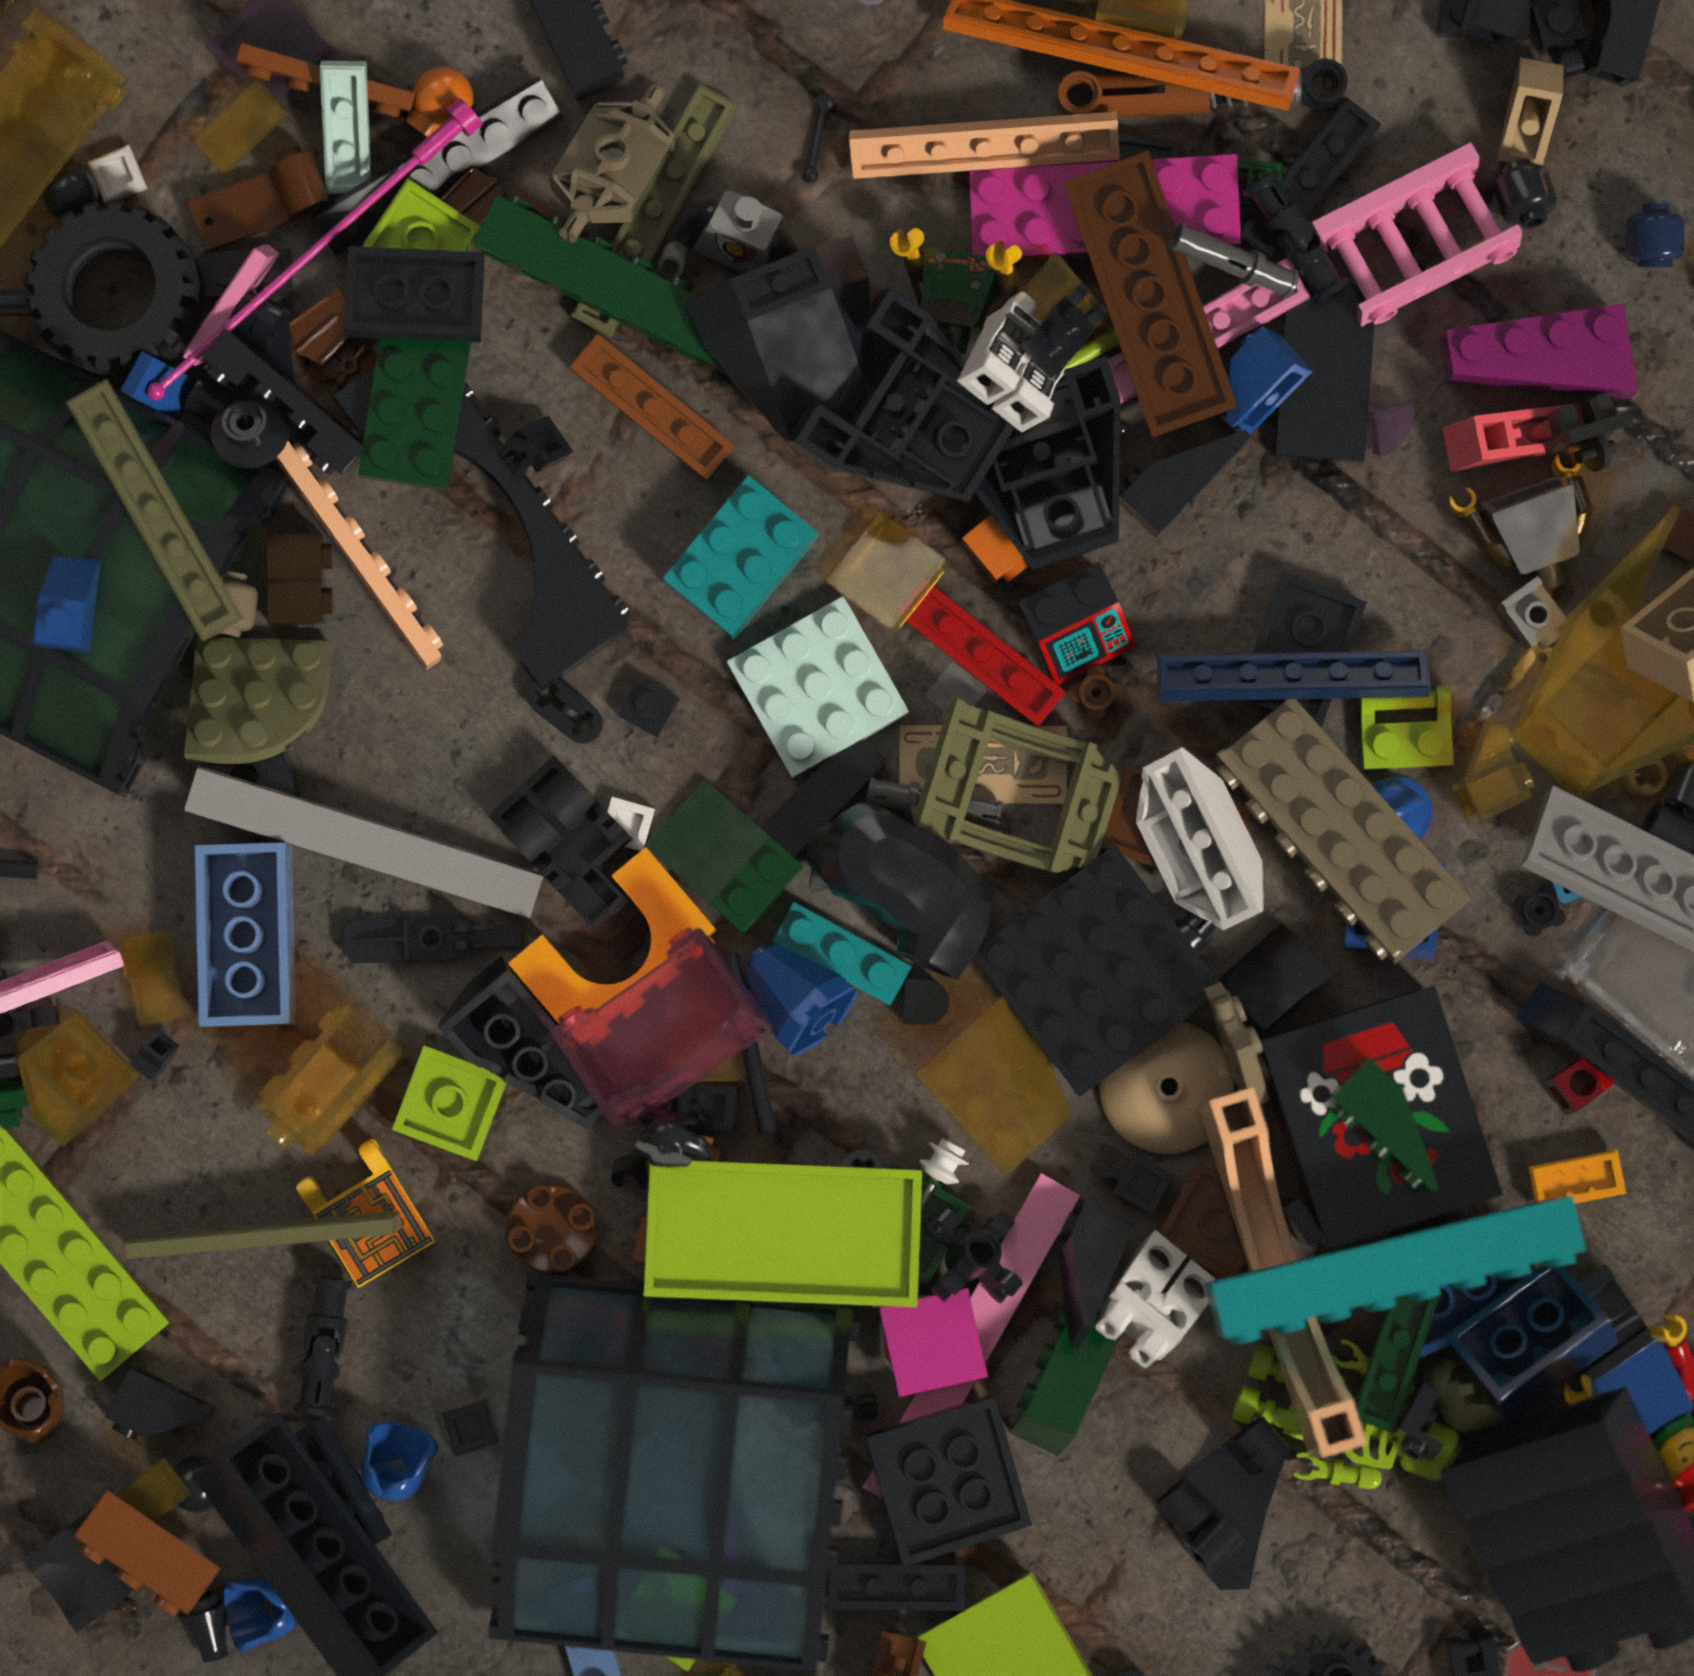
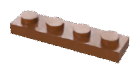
(306, 76)
(652, 407)

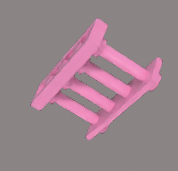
(1416, 191)

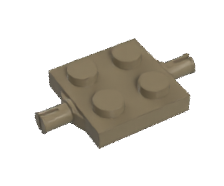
(1238, 1041)

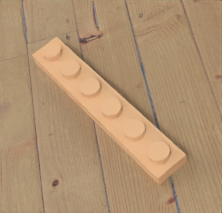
(984, 145)
(369, 567)

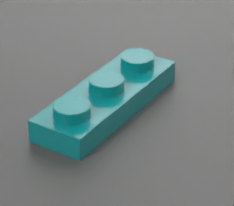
(843, 953)

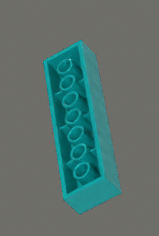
(1394, 1267)

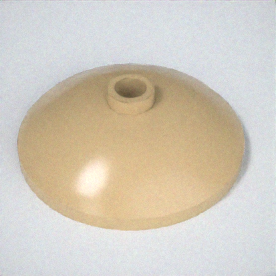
(1163, 1122)

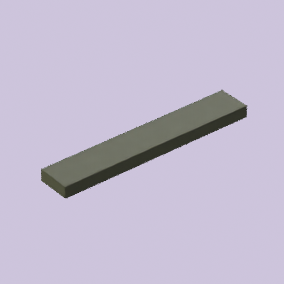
(668, 189)
(154, 510)
(263, 1234)

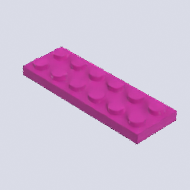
(1035, 213)

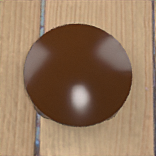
(551, 1228)

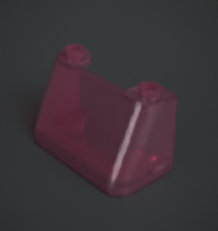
(662, 1030)

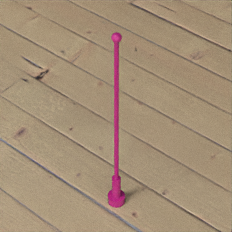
(461, 119)

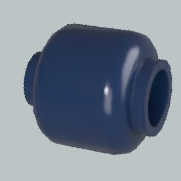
(1655, 236)

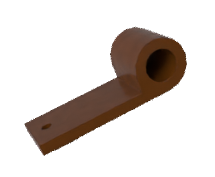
(262, 202)

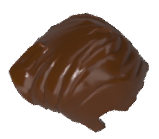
(30, 1399)

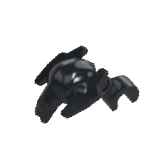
(662, 1144)

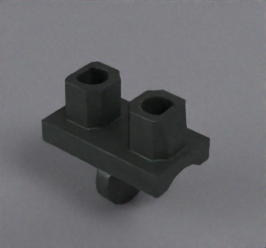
(1601, 420)

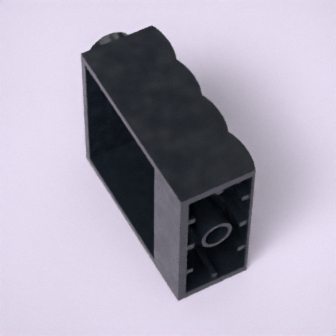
(1578, 1530)

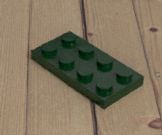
(414, 412)

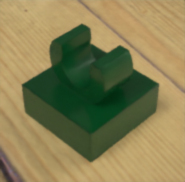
(11, 1102)

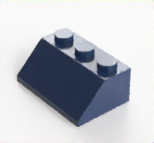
(1532, 1339)

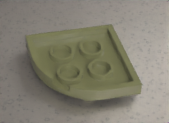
(254, 697)

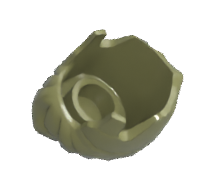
(1461, 1399)

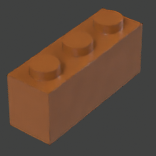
(145, 1554)

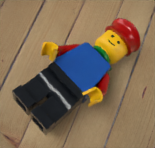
(1654, 1374)

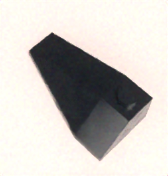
(508, 1032)

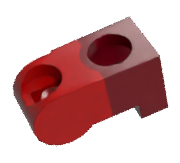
(1576, 1086)

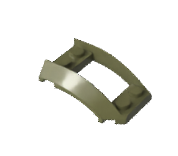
(956, 769)

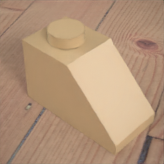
(1531, 111)

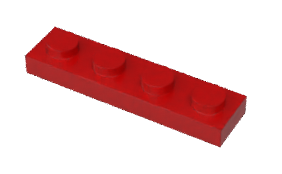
(985, 657)

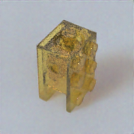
(323, 1086)

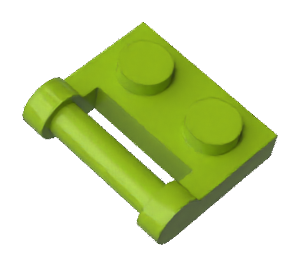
(1407, 742)

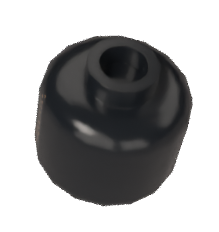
(1525, 193)

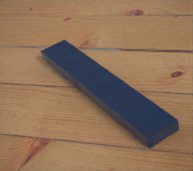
(1293, 676)

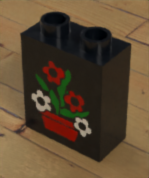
(1342, 1180)

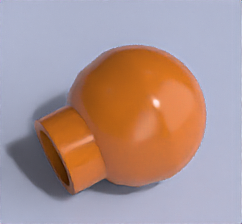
(433, 94)

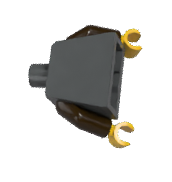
(1533, 524)

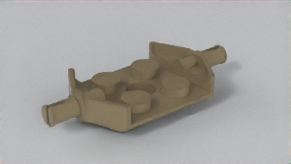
(606, 188)

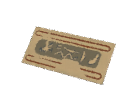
(1302, 33)
(1004, 771)

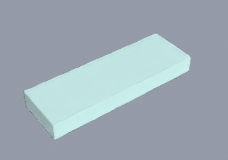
(345, 124)

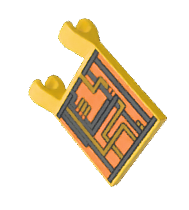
(381, 1192)

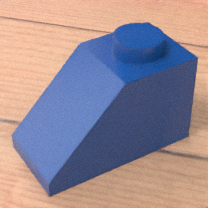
(1263, 377)
(67, 604)

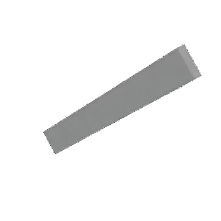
(363, 841)

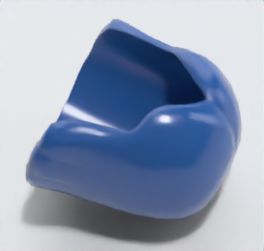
(390, 1442)
(247, 1618)

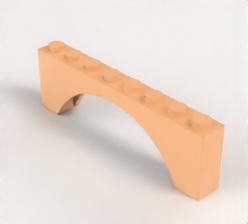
(1246, 1171)

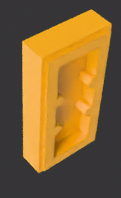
(1583, 1177)

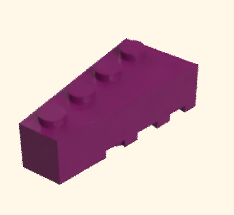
(1559, 352)

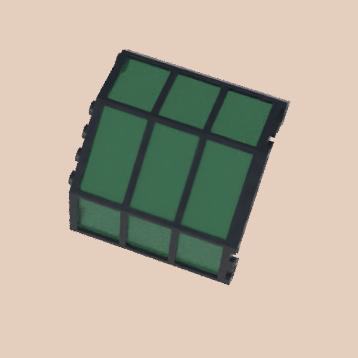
(63, 504)

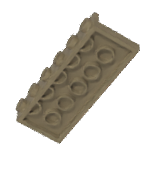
(1341, 831)

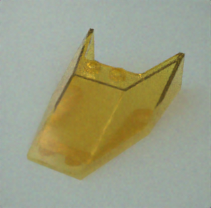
(1589, 710)

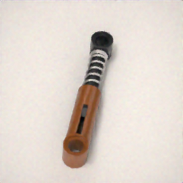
(1143, 96)

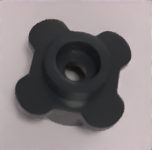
(1544, 898)

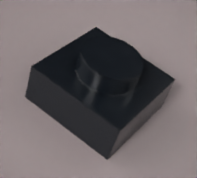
(648, 707)

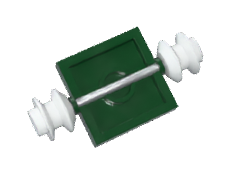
(934, 1200)

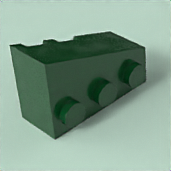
(1063, 1388)

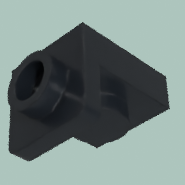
(1419, 1415)

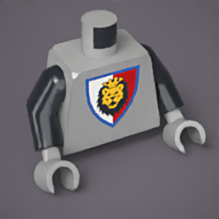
(731, 232)

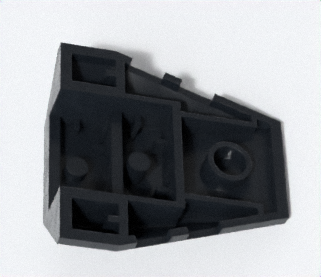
(1061, 479)

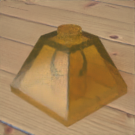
(72, 1078)

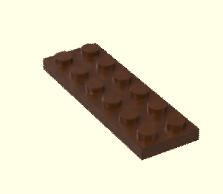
(1150, 294)

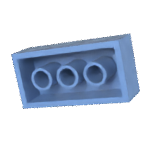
(245, 934)

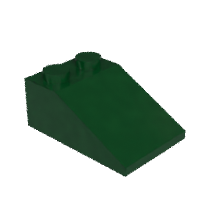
(724, 856)

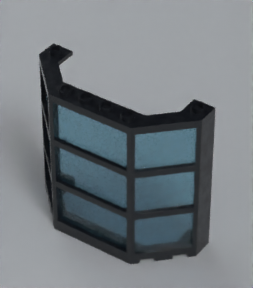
(671, 1474)

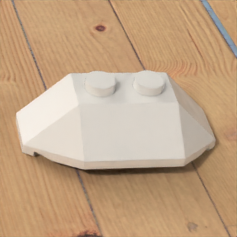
(1199, 840)

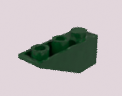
(1383, 1112)

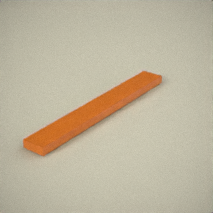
(1125, 50)

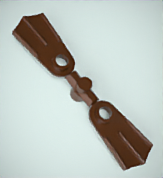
(320, 328)

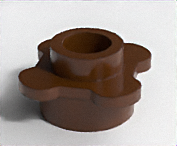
(1108, 692)

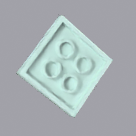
(818, 687)

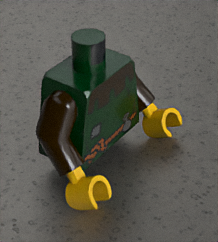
(959, 286)

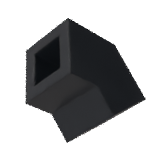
(155, 1055)

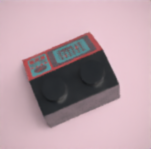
(1076, 624)

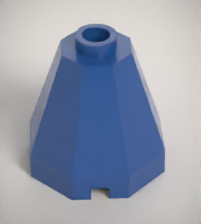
(797, 996)

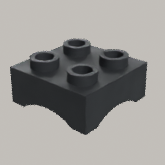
(74, 1580)

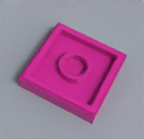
(933, 1343)

